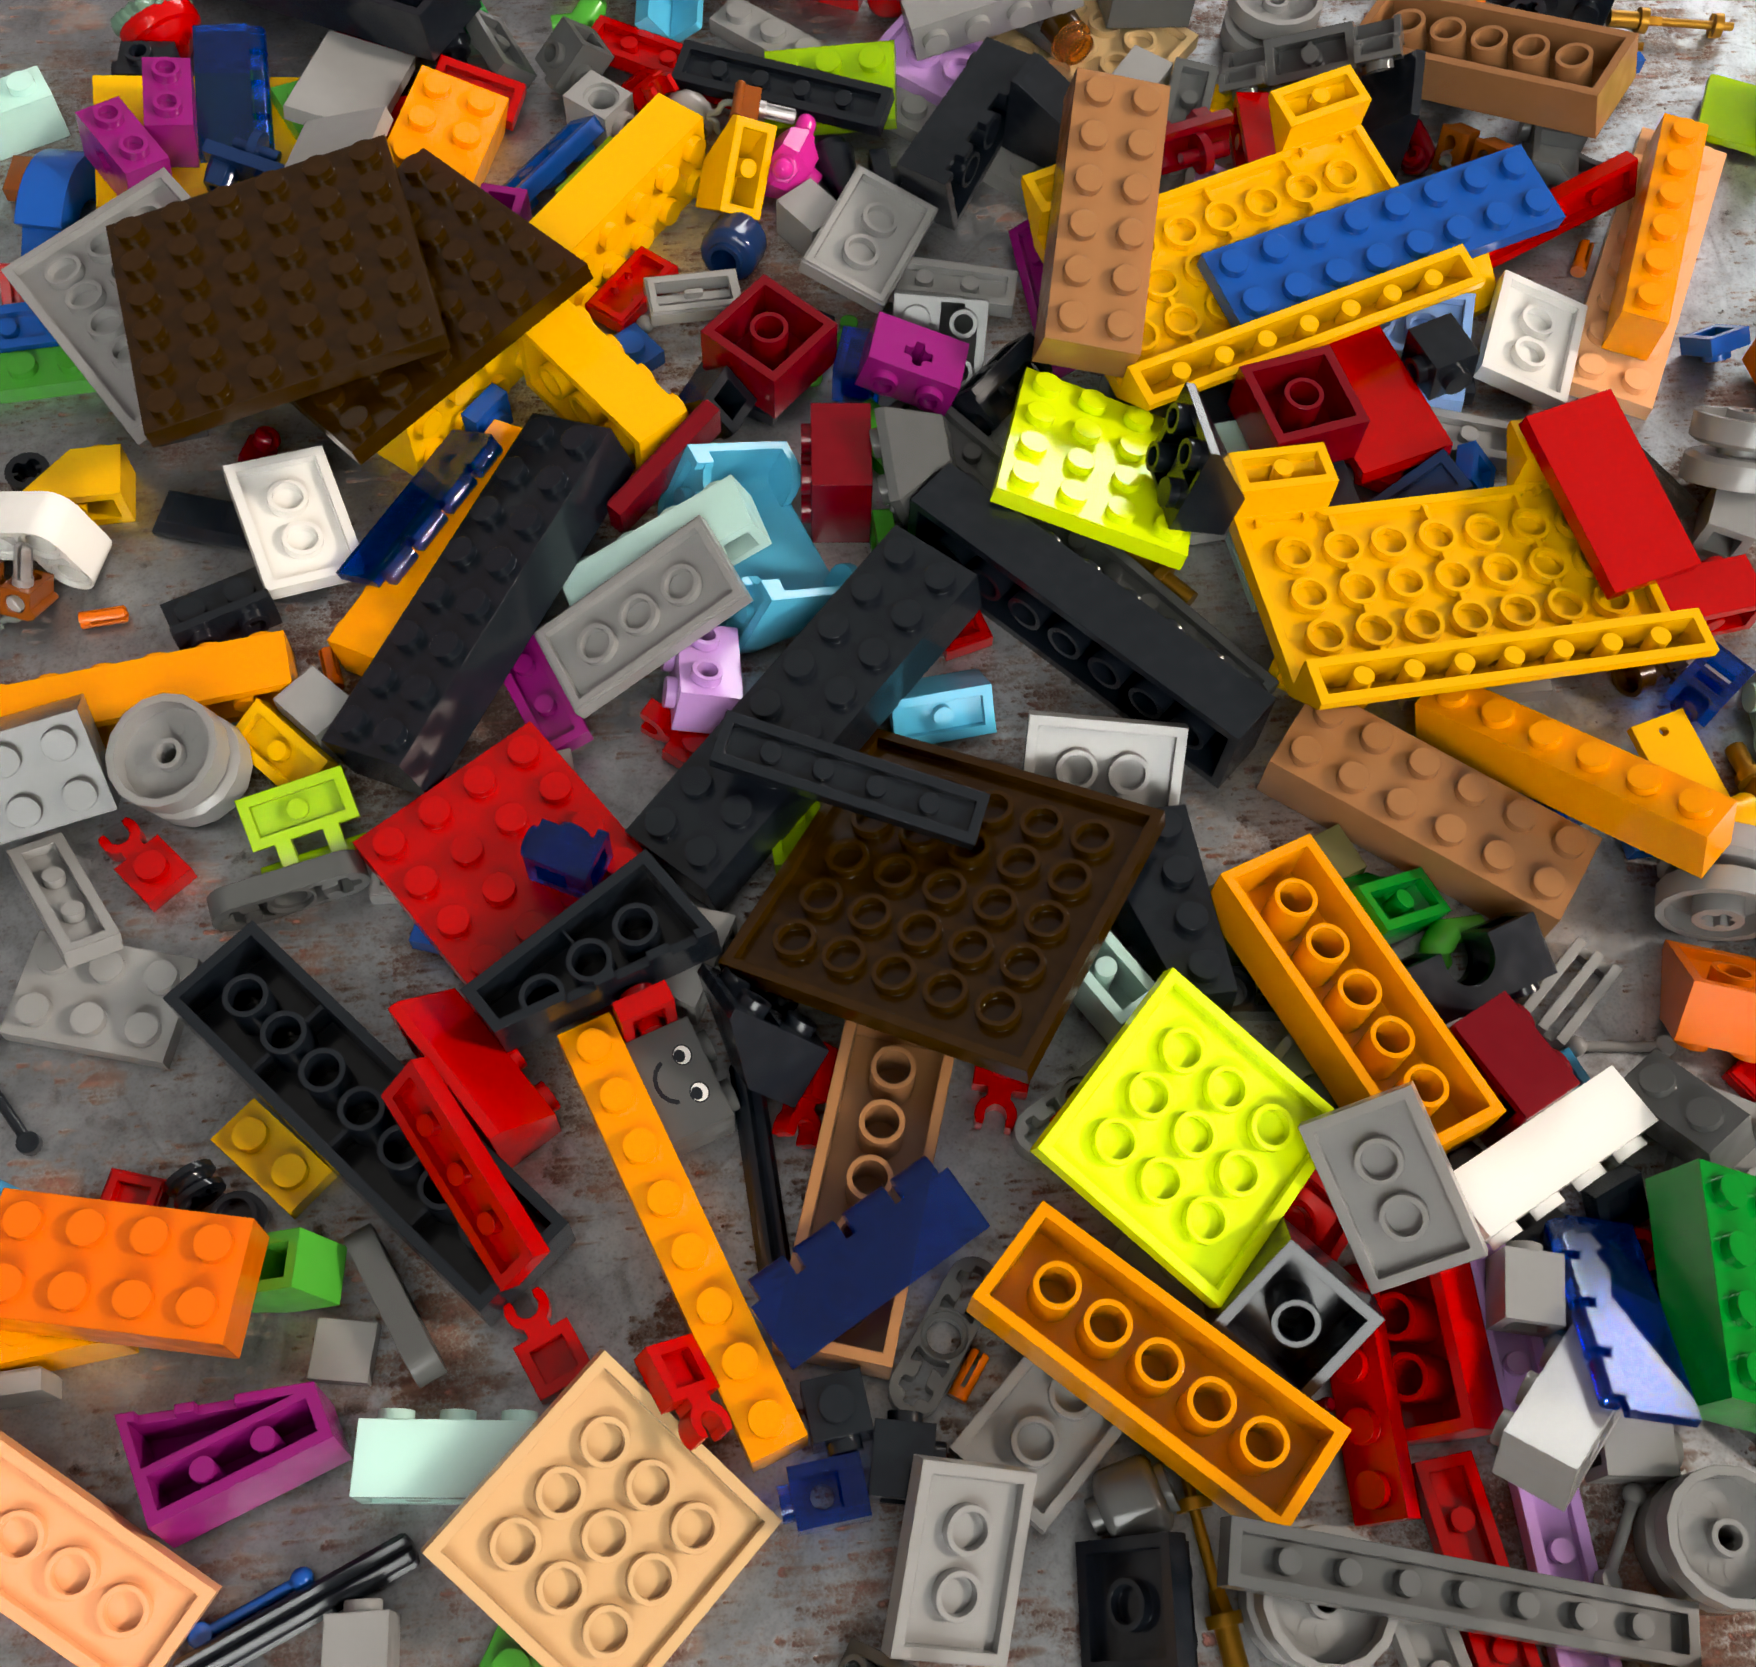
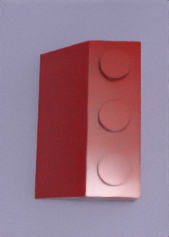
(479, 1073)
(1441, 1357)

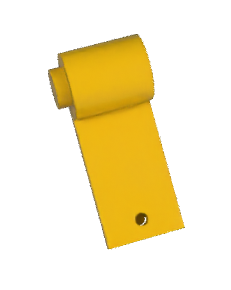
(1684, 754)

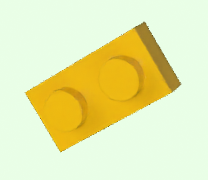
(279, 746)
(274, 1158)

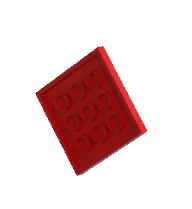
(458, 850)

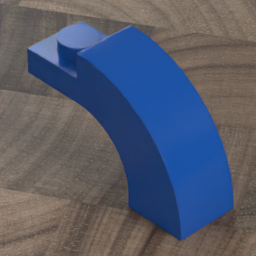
(52, 194)

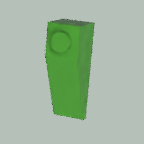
(300, 1272)

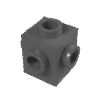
(572, 53)

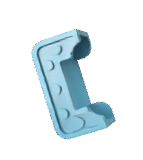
(787, 576)

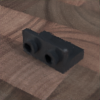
(221, 611)

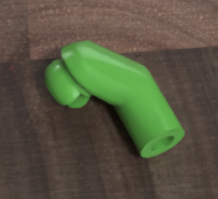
(585, 12)
(1445, 934)

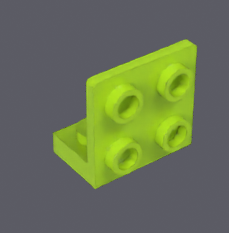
(1730, 113)

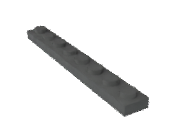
(1456, 1593)

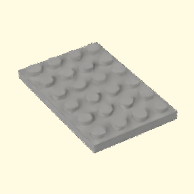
(76, 296)

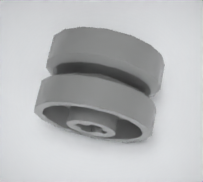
(1253, 21)
(1731, 453)
(178, 760)
(1718, 904)
(1701, 1539)
(1311, 1635)

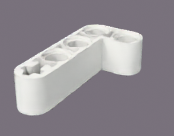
(61, 535)

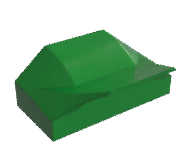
(1399, 903)

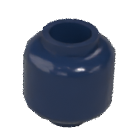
(733, 243)

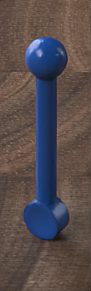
(206, 1631)

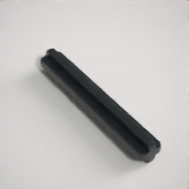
(760, 1174)
(306, 1606)

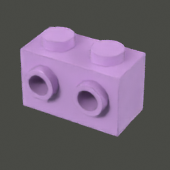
(704, 681)

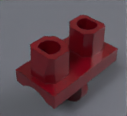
(1197, 141)

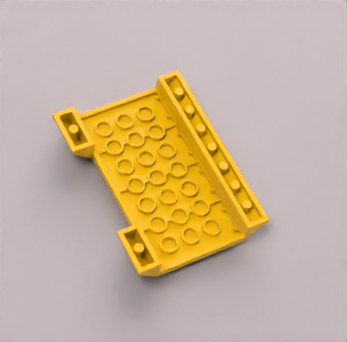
(1317, 166)
(1433, 586)

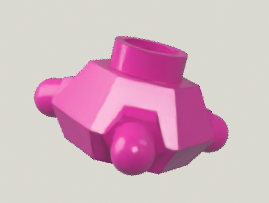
(793, 158)

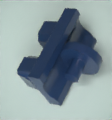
(239, 162)

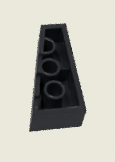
(962, 133)
(1173, 916)
(612, 938)

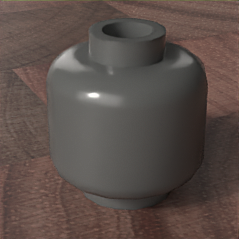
(1132, 1498)

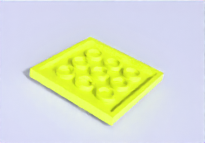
(1084, 468)
(1186, 1138)

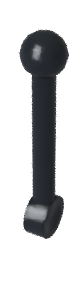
(27, 1141)

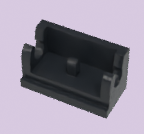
(994, 388)

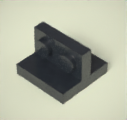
(1136, 1601)

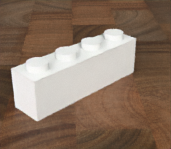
(1552, 1152)

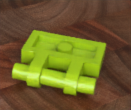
(298, 810)

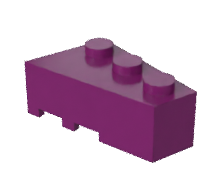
(228, 1456)

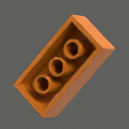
(127, 1273)

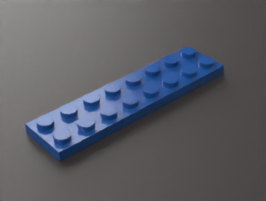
(1471, 204)

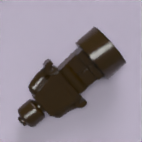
(1640, 679)

